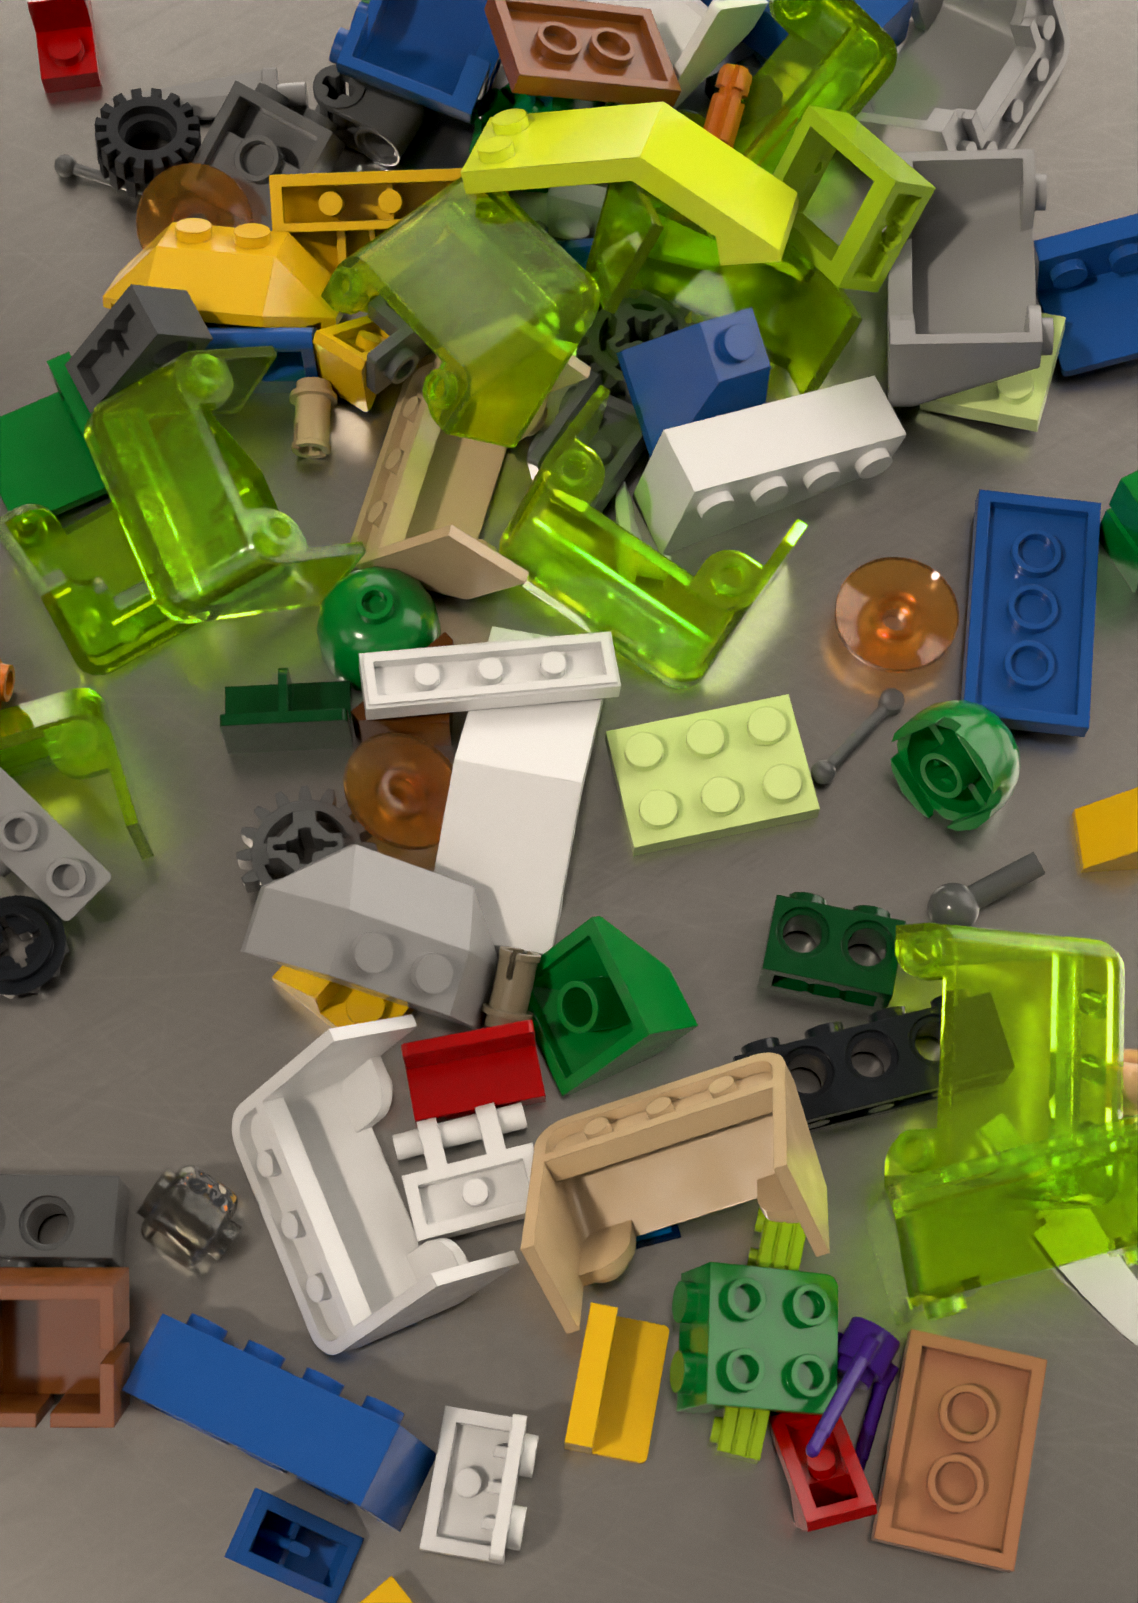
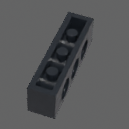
(845, 1092)

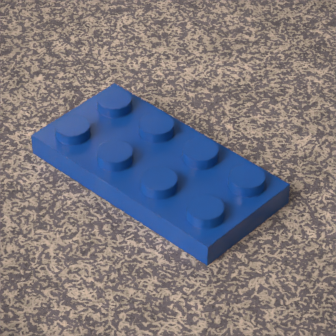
(1032, 611)

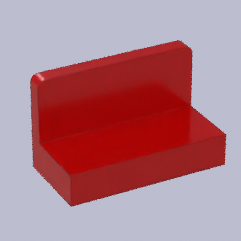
(473, 1069)

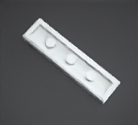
(488, 675)

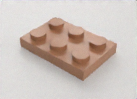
(960, 1451)

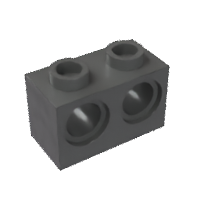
(134, 339)

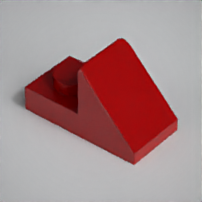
(65, 44)
(824, 1487)

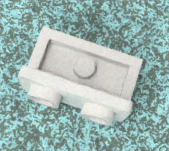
(476, 1485)

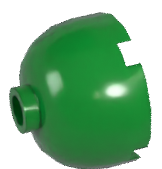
(373, 613)
(956, 762)

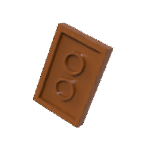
(582, 51)

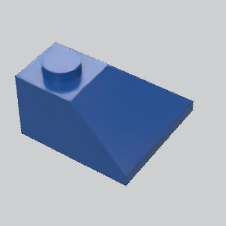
(696, 373)

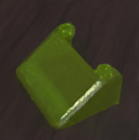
(485, 297)
(1022, 1043)

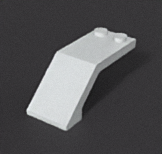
(517, 811)

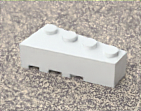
(763, 460)

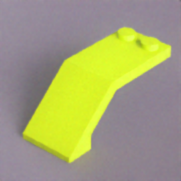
(653, 148)

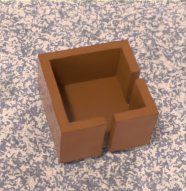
(63, 1339)

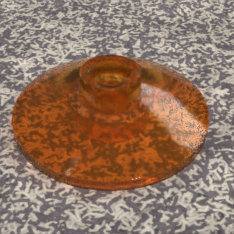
(186, 192)
(903, 591)
(410, 771)

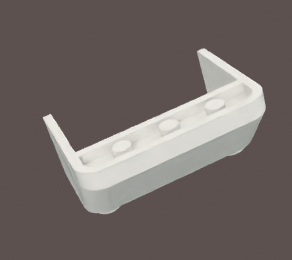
(334, 1199)

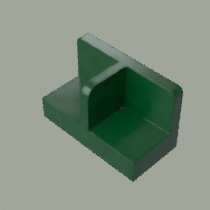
(287, 716)

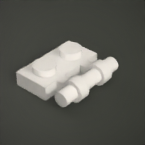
(472, 1191)

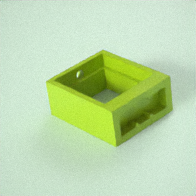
(892, 201)

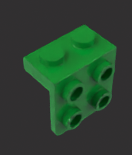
(46, 449)
(755, 1339)

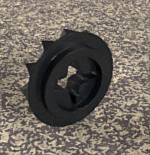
(30, 920)

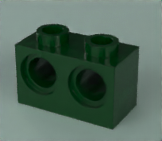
(829, 970)

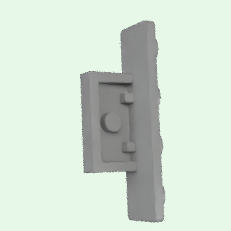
(45, 853)

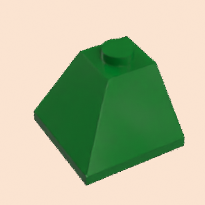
(603, 1006)

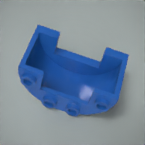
(422, 52)

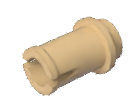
(312, 417)

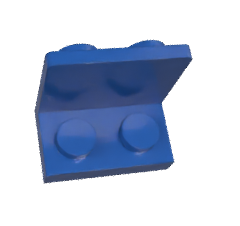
(1094, 284)

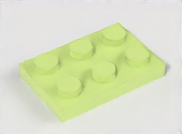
(711, 774)

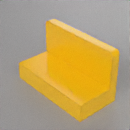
(616, 1386)

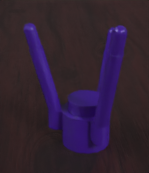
(863, 1358)

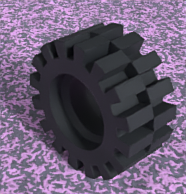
(142, 119)

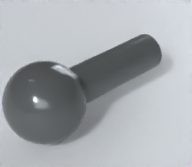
(961, 904)

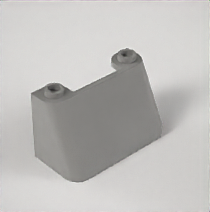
(970, 75)
(967, 277)

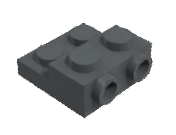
(263, 138)

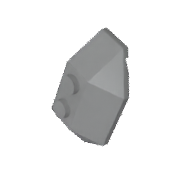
(380, 932)

